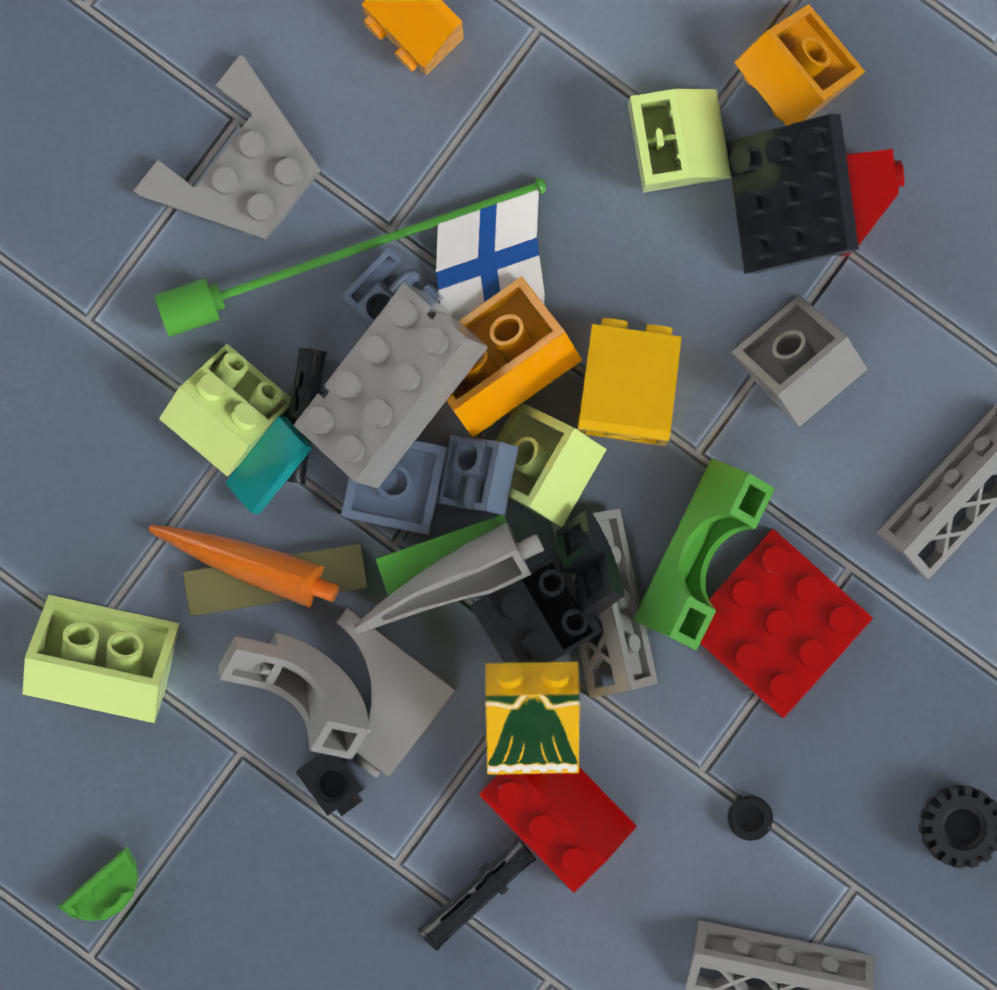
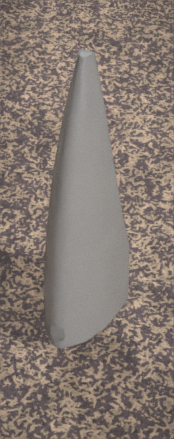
(467, 572)

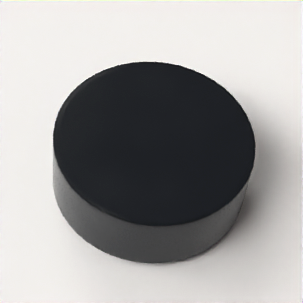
(750, 817)

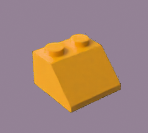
(419, 29)
(799, 66)

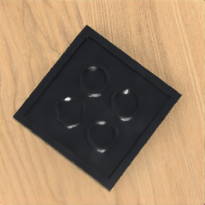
(792, 194)

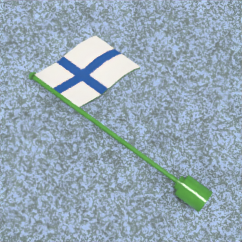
(476, 257)

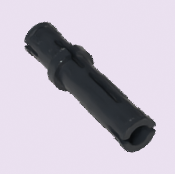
(305, 388)
(481, 890)

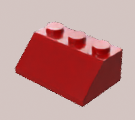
(561, 819)

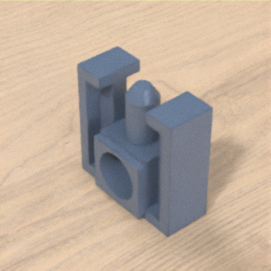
(371, 284)
(477, 461)

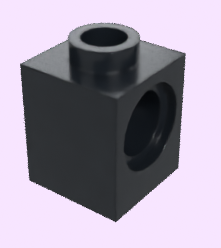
(311, 777)

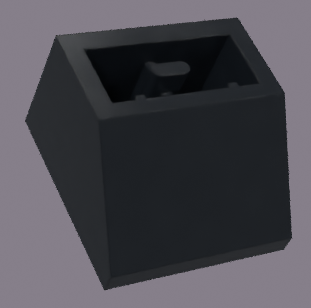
(536, 616)

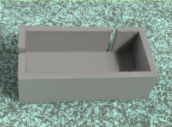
(390, 386)

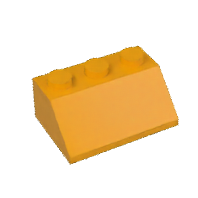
(522, 356)

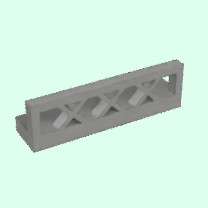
(953, 485)
(624, 640)
(776, 960)

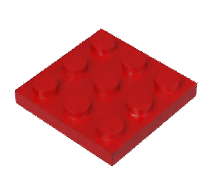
(780, 623)

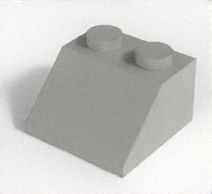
(800, 360)

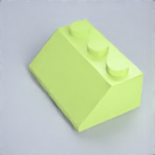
(100, 658)

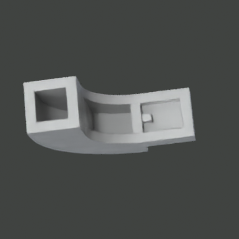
(310, 682)

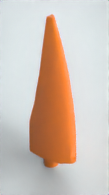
(253, 564)

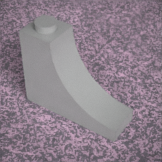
(402, 701)

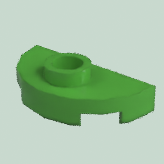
(105, 891)

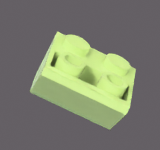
(678, 138)
(225, 409)

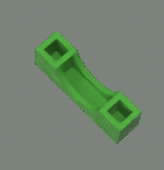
(721, 506)

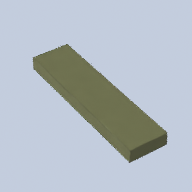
(215, 591)

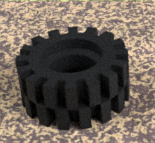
(934, 832)

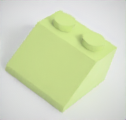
(550, 462)

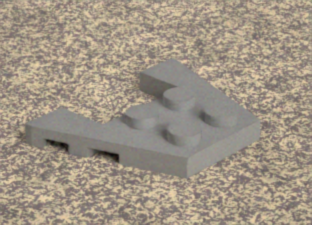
(255, 175)

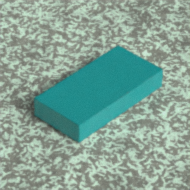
(268, 465)

